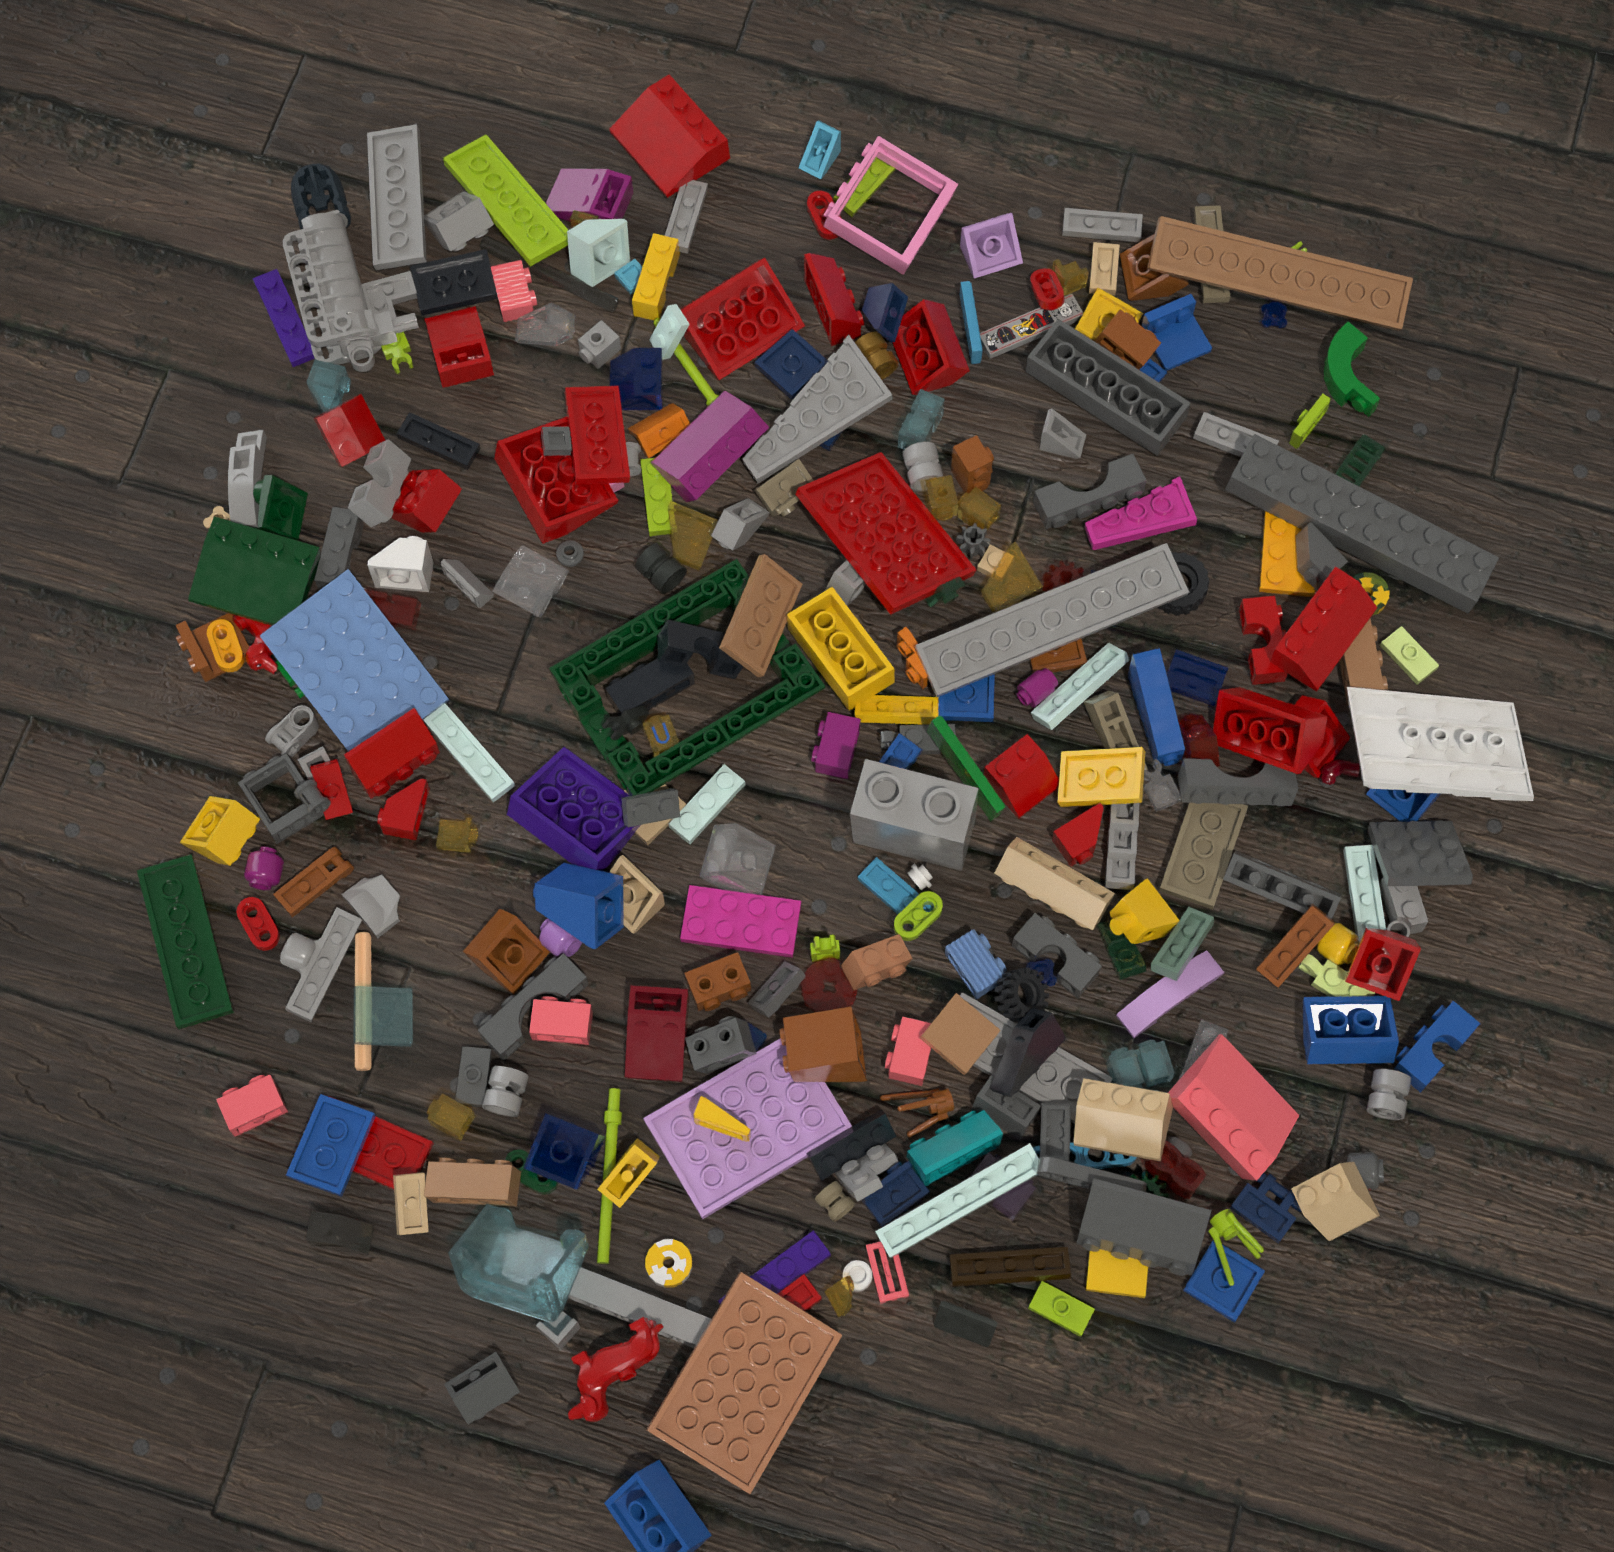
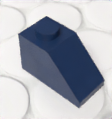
(885, 309)

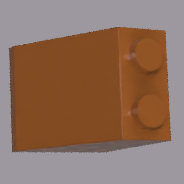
(824, 1047)

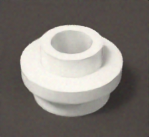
(920, 876)

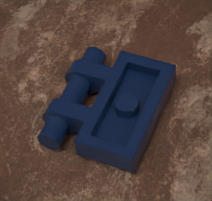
(1264, 1212)

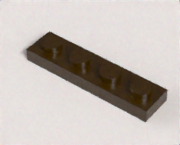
(1010, 1266)

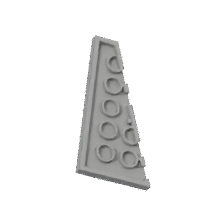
(825, 406)

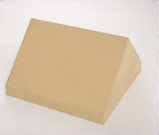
(640, 895)

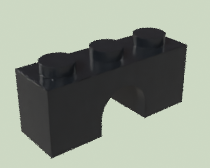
(680, 640)

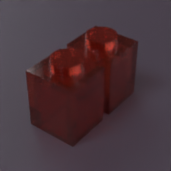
(402, 613)

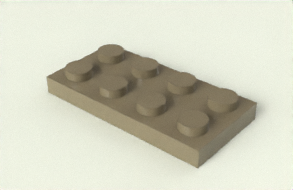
(1203, 852)

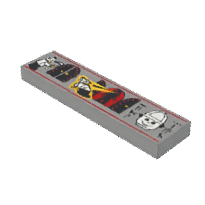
(1028, 327)

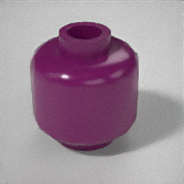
(264, 869)

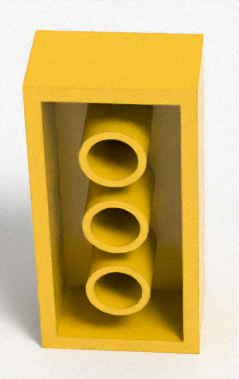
(840, 648)

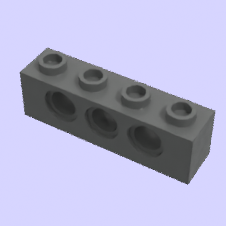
(1280, 885)

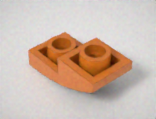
(914, 668)

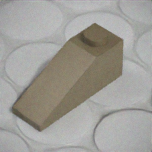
(1111, 721)

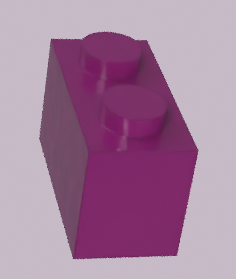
(837, 745)

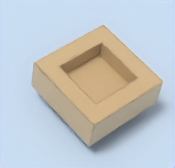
(990, 560)

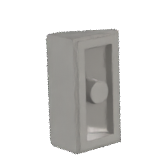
(466, 582)

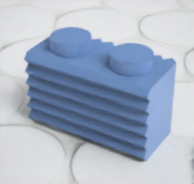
(975, 963)

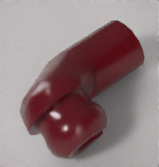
(1337, 768)

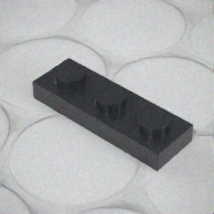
(438, 441)
(851, 1144)

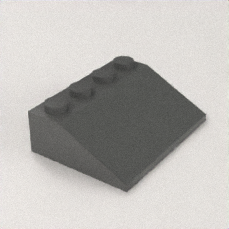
(1143, 1227)

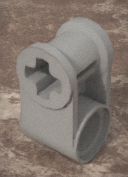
(291, 732)

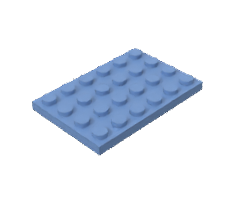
(351, 662)

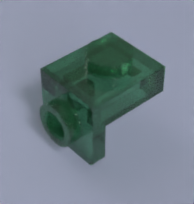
(946, 592)

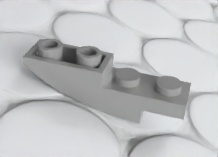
(243, 473)

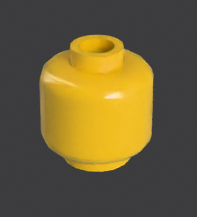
(1339, 945)

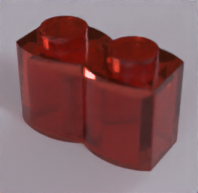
(1181, 1173)

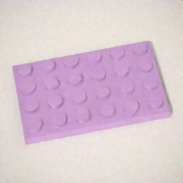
(783, 1120)

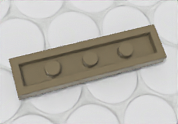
(1212, 218)

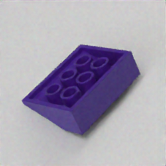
(573, 811)

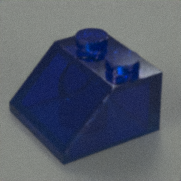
(639, 378)
(564, 1151)

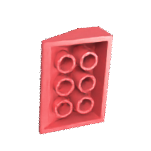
(1234, 1109)

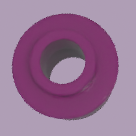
(1036, 687)

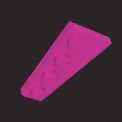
(1154, 514)

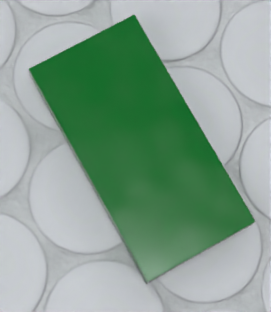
(965, 767)

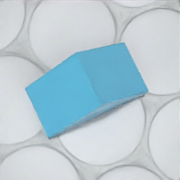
(821, 150)

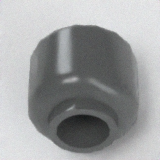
(1369, 1167)

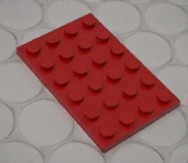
(885, 532)

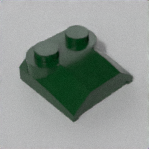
(279, 507)

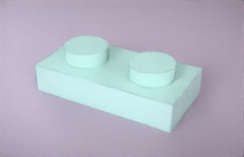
(669, 331)

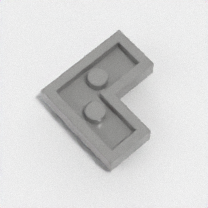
(388, 291)
(861, 1176)

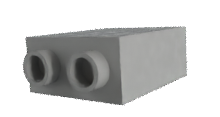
(913, 814)

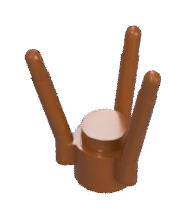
(936, 1100)

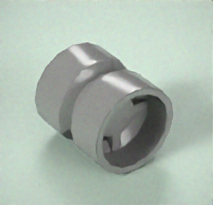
(922, 464)
(505, 1091)
(1389, 1094)

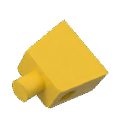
(1142, 915)

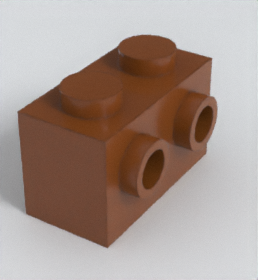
(1128, 339)
(972, 464)
(718, 982)

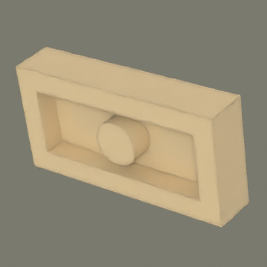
(1104, 267)
(410, 1203)

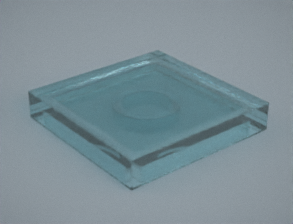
(383, 1016)

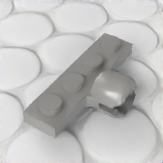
(318, 961)

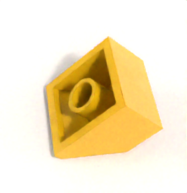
(220, 830)

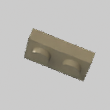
(780, 490)

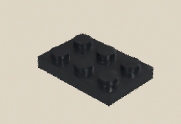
(454, 282)

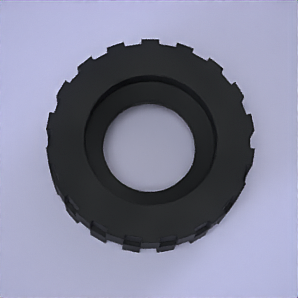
(1199, 578)

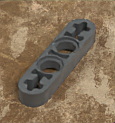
(1082, 1175)

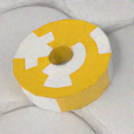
(678, 1272)

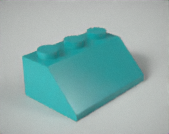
(954, 1146)

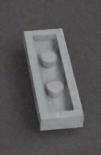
(686, 213)
(1102, 225)
(1225, 434)

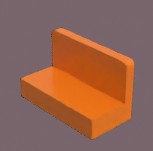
(659, 429)

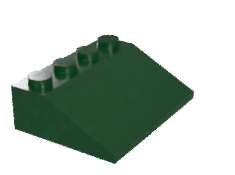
(253, 572)

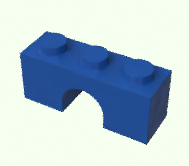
(1451, 1027)

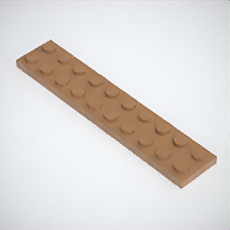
(1280, 273)

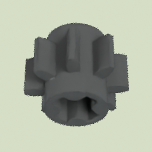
(973, 533)

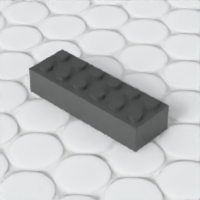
(1107, 387)

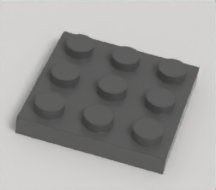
(1420, 853)

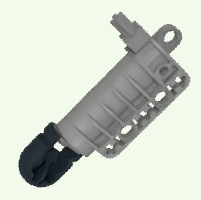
(333, 277)

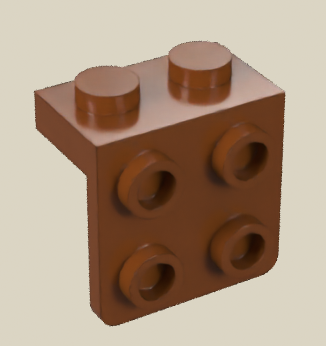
(200, 649)

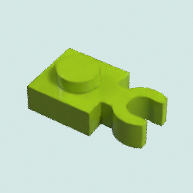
(398, 352)
(824, 948)

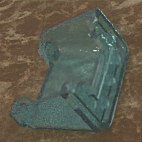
(517, 1266)

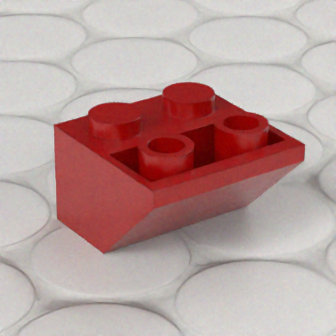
(425, 499)

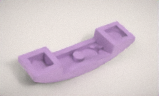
(1169, 993)

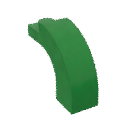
(1339, 375)

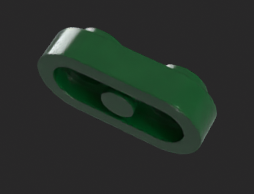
(530, 1178)

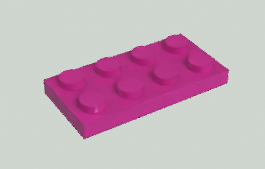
(741, 921)

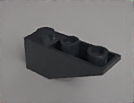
(1028, 1048)

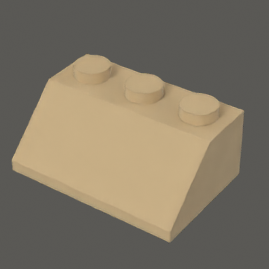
(1122, 1119)

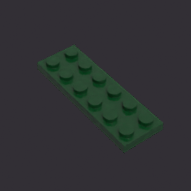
(185, 942)

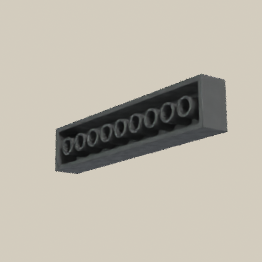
(1362, 523)

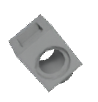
(846, 582)

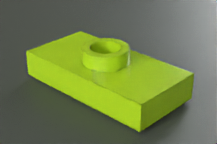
(1308, 421)
(1061, 1308)

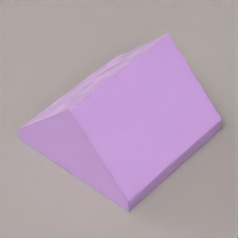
(991, 245)

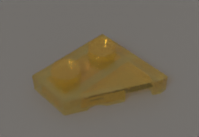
(690, 534)
(1010, 580)

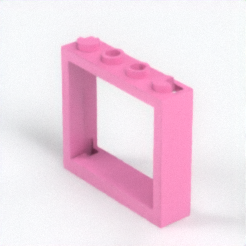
(909, 166)

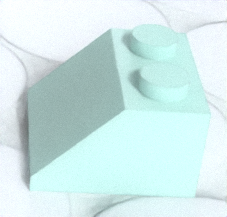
(598, 249)

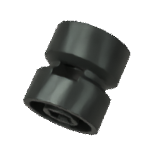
(656, 564)

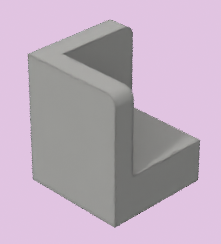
(559, 1331)

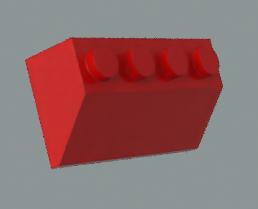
(1324, 629)
(1268, 729)

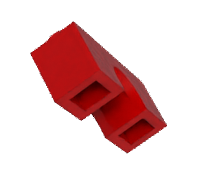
(1263, 618)

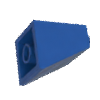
(582, 902)

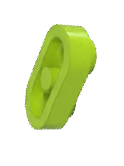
(917, 917)

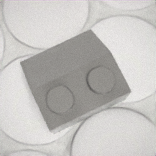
(458, 221)

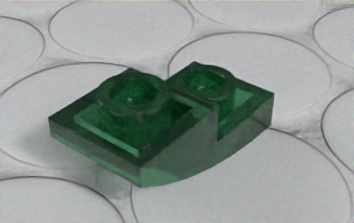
(1122, 953)

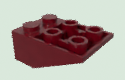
(656, 1033)

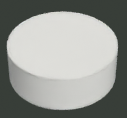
(860, 1274)

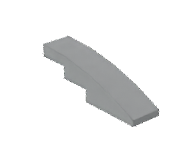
(1122, 846)

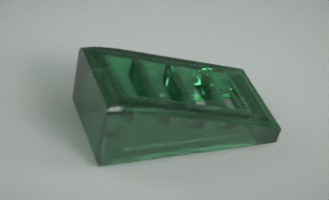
(1367, 450)

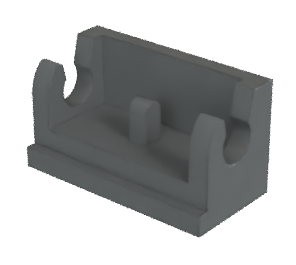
(1009, 1113)

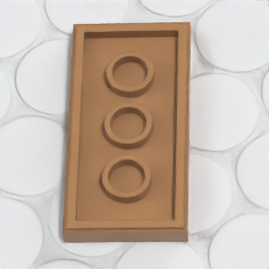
(761, 615)

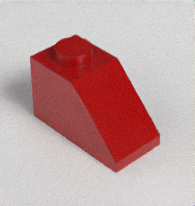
(405, 811)
(1079, 836)

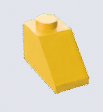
(628, 1173)

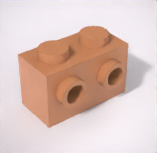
(876, 962)

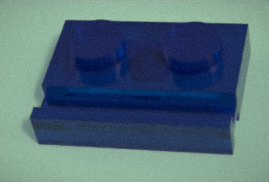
(1196, 677)

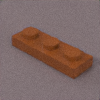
(1295, 945)

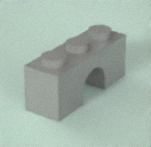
(377, 497)

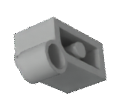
(1403, 908)

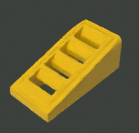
(714, 1118)

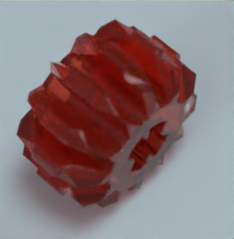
(1061, 574)

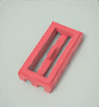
(893, 1294)

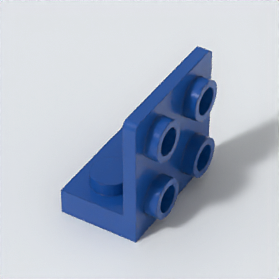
(1178, 332)

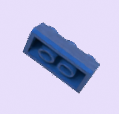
(1349, 1030)
(656, 1513)

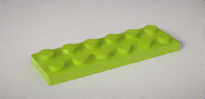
(508, 199)

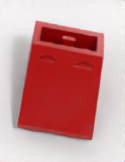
(459, 346)

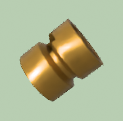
(875, 351)

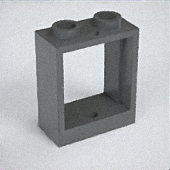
(255, 780)

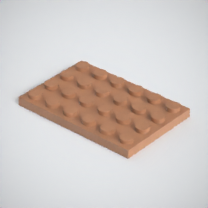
(744, 1383)

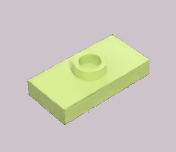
(1409, 655)

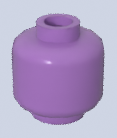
(558, 940)

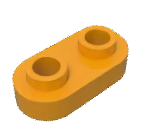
(225, 647)

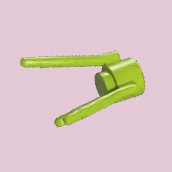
(1228, 1226)

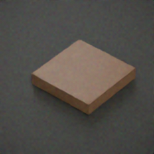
(960, 1034)

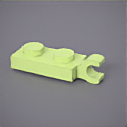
(1331, 979)

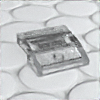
(530, 581)

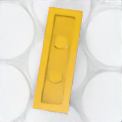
(897, 709)

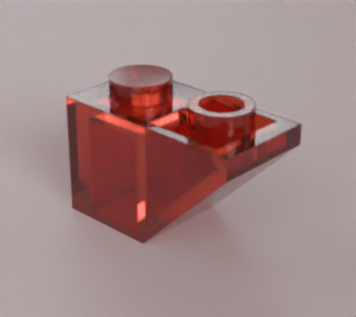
(1198, 738)

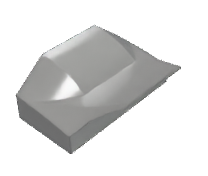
(374, 903)

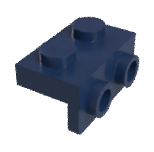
(899, 1193)

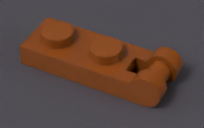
(313, 881)

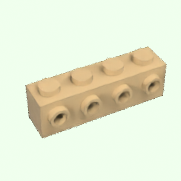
(1054, 883)

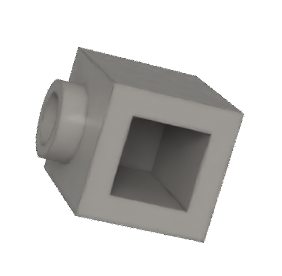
(599, 345)

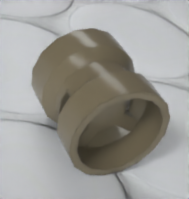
(835, 1201)

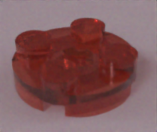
(813, 986)

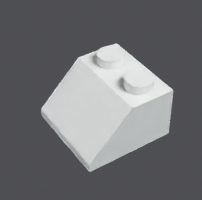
(403, 565)

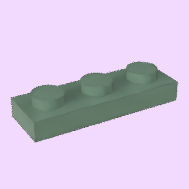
(1182, 944)

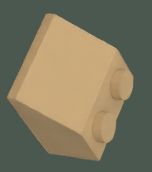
(1336, 1200)

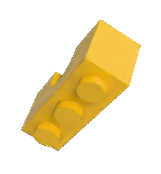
(652, 282)

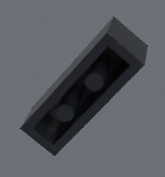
(648, 686)

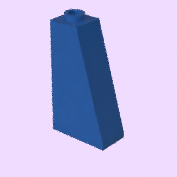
(1156, 706)

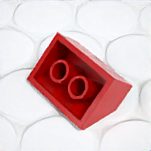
(831, 298)
(929, 348)
(392, 754)

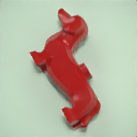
(258, 653)
(611, 1364)

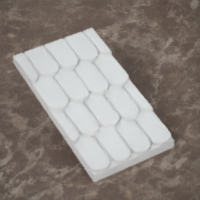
(1439, 744)

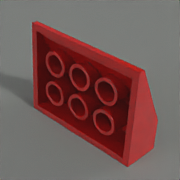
(670, 136)
(740, 319)
(548, 486)

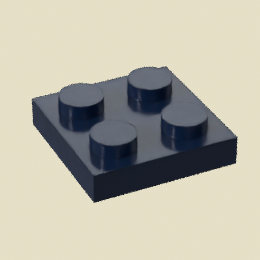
(790, 363)

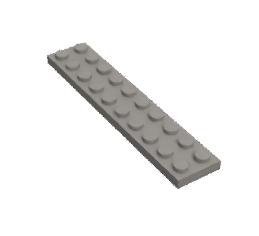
(1051, 620)

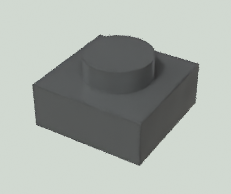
(556, 441)

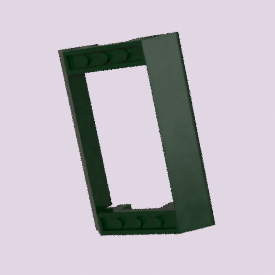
(638, 638)

